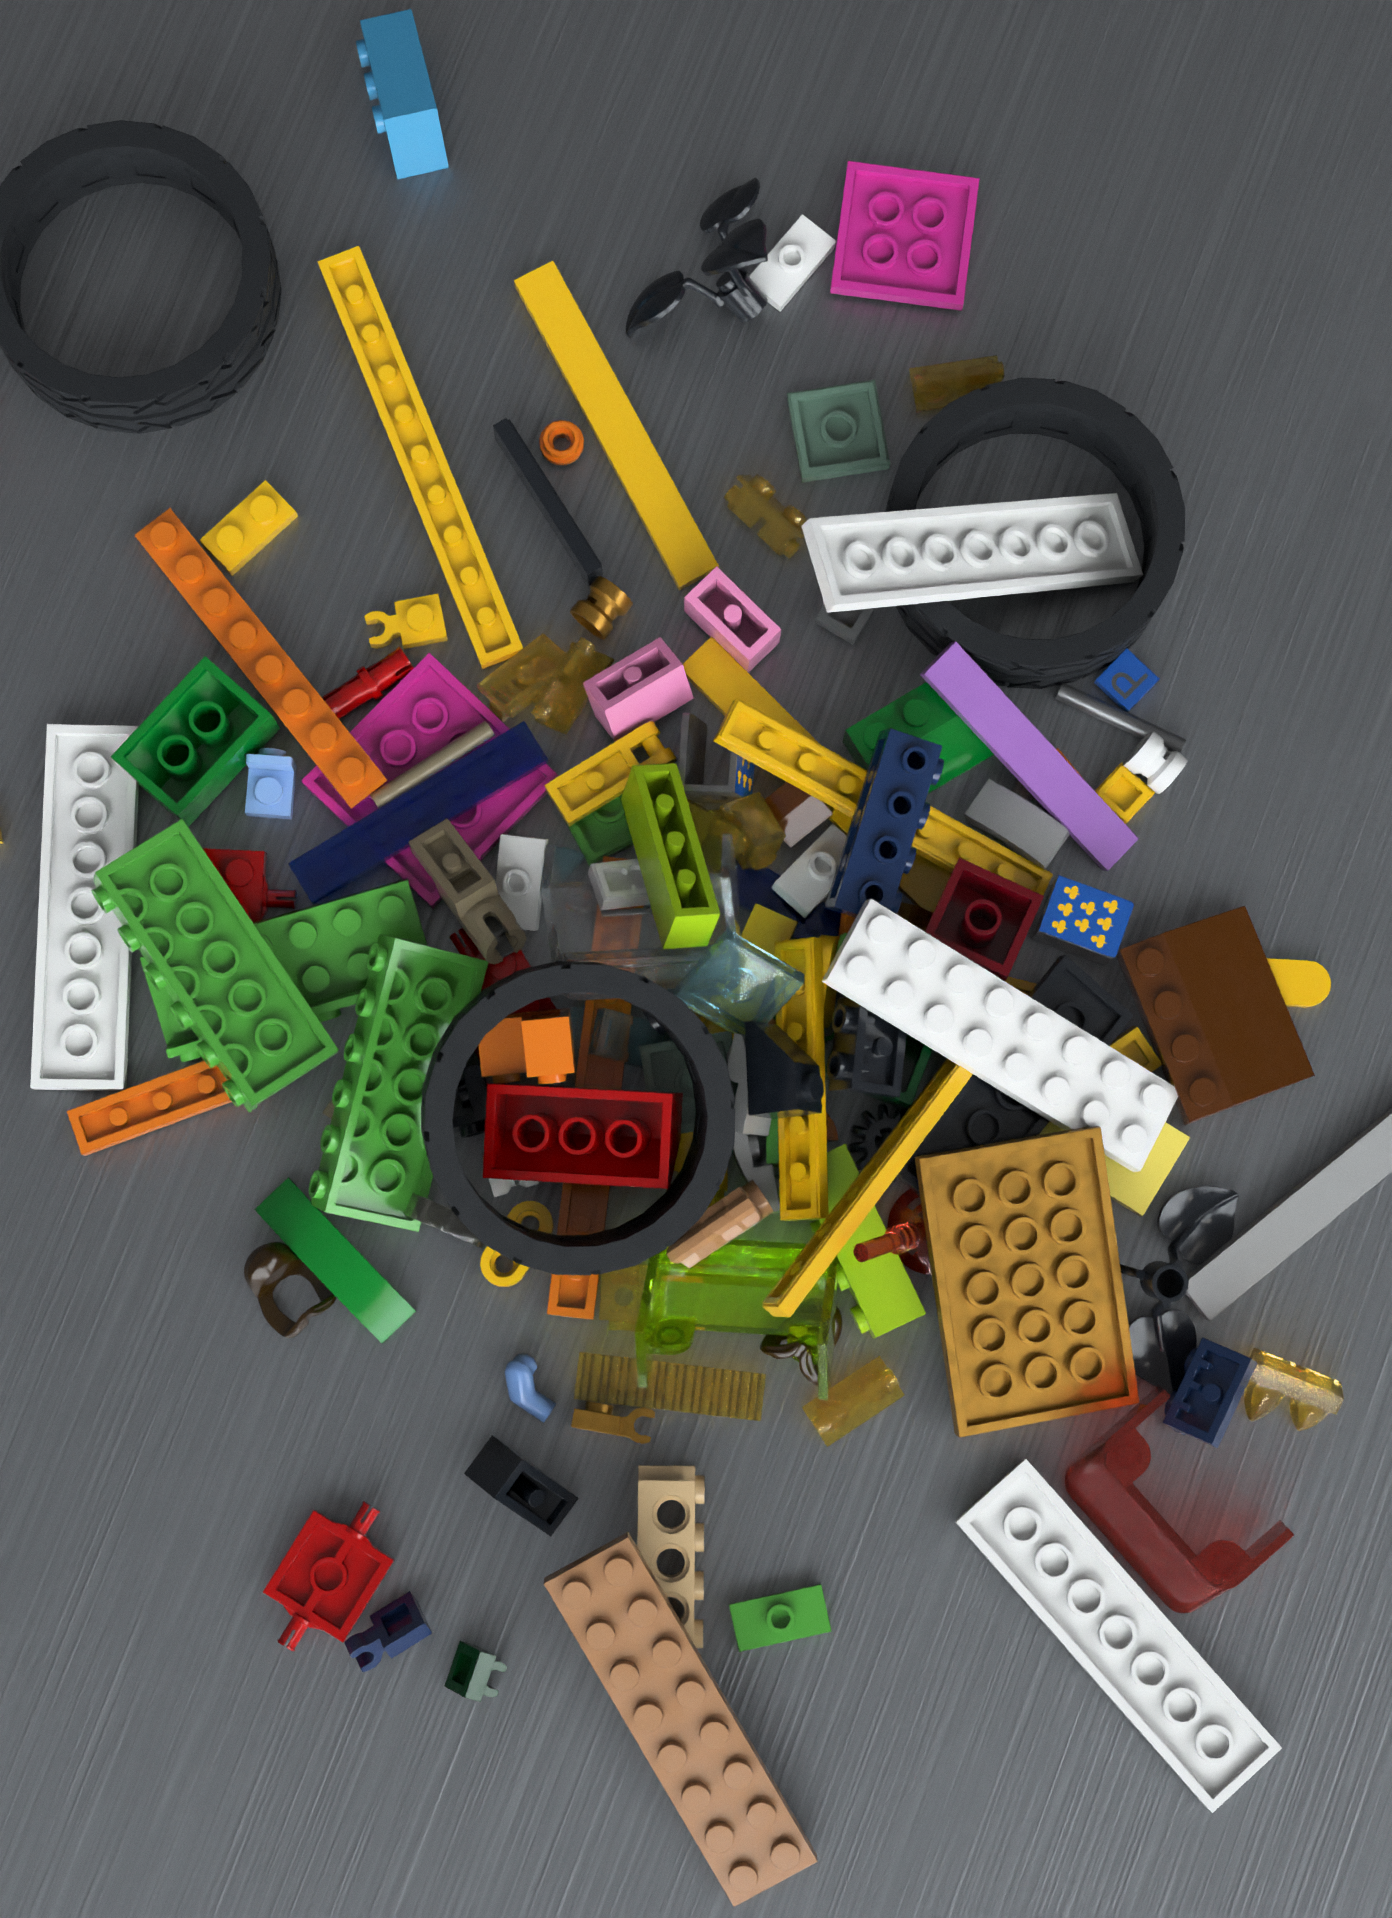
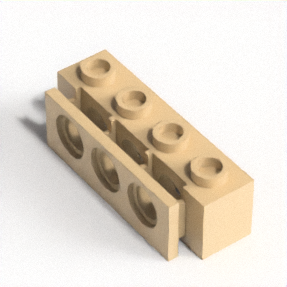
(680, 1484)

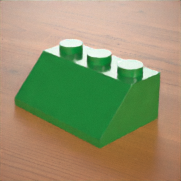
(926, 717)
(196, 741)

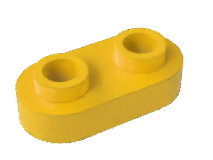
(490, 1256)

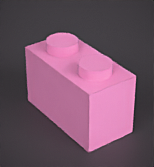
(732, 619)
(638, 689)

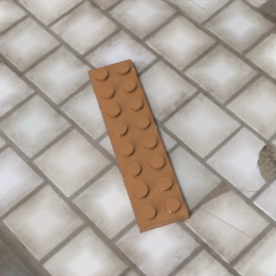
(680, 1719)

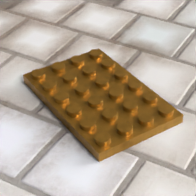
(1027, 1280)

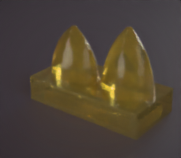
(1310, 1392)

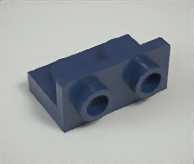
(1208, 1392)

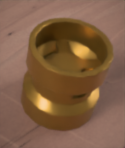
(601, 607)

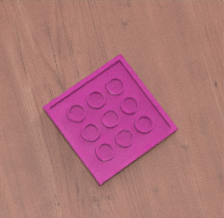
(410, 725)

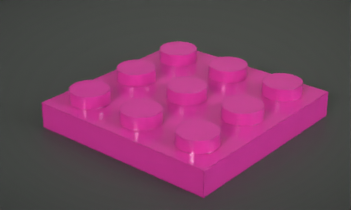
(905, 235)

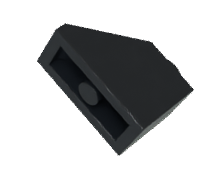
(780, 1074)
(521, 1486)

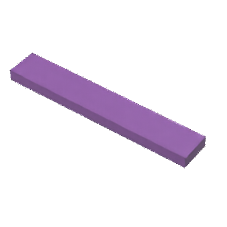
(1029, 755)

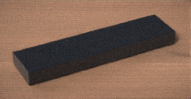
(547, 500)

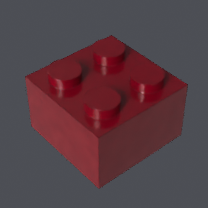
(984, 917)

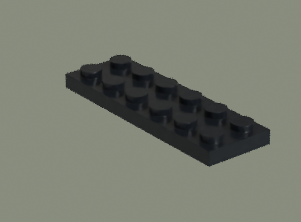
(989, 1116)

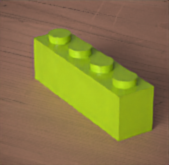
(670, 856)
(879, 1285)

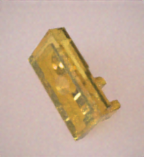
(522, 677)

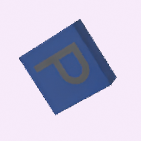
(1126, 680)

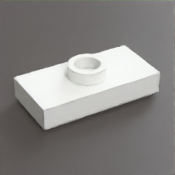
(792, 262)
(812, 874)
(520, 877)
(618, 884)

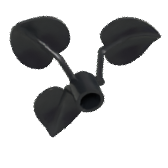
(738, 249)
(1198, 1225)

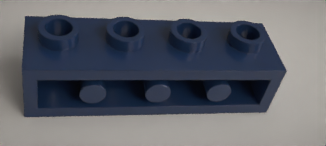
(885, 823)

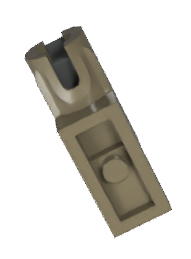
(468, 891)

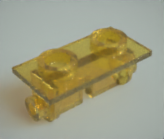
(942, 383)
(757, 501)
(564, 700)
(854, 1401)

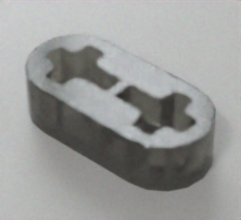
(439, 1218)

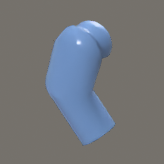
(522, 1387)

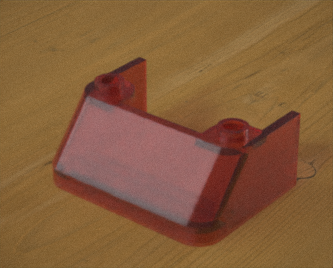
(1104, 1490)

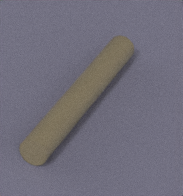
(432, 764)

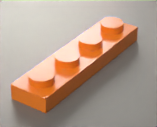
(147, 1107)

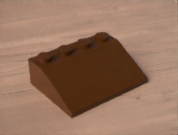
(1214, 1014)

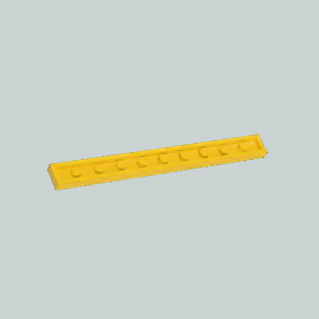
(420, 457)

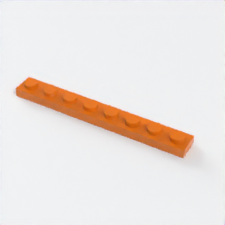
(261, 658)

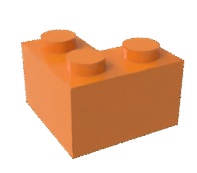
(529, 1044)

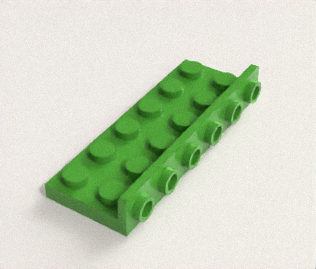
(320, 950)
(212, 965)
(375, 1136)

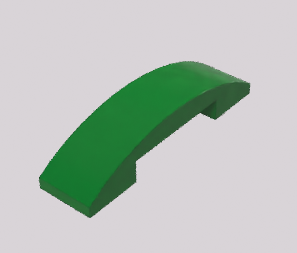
(335, 1260)

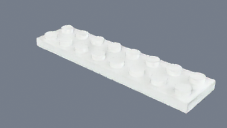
(970, 551)
(79, 953)
(1000, 1034)
(1118, 1635)

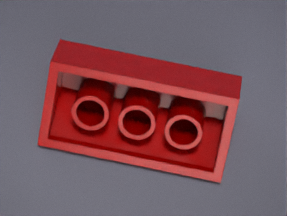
(581, 1135)

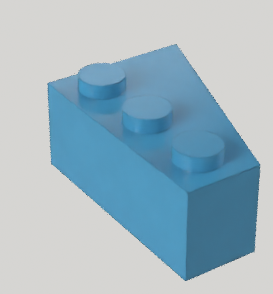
(403, 92)

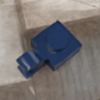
(393, 1631)

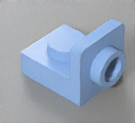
(270, 784)

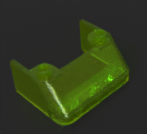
(727, 1296)

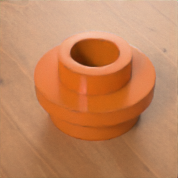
(557, 430)

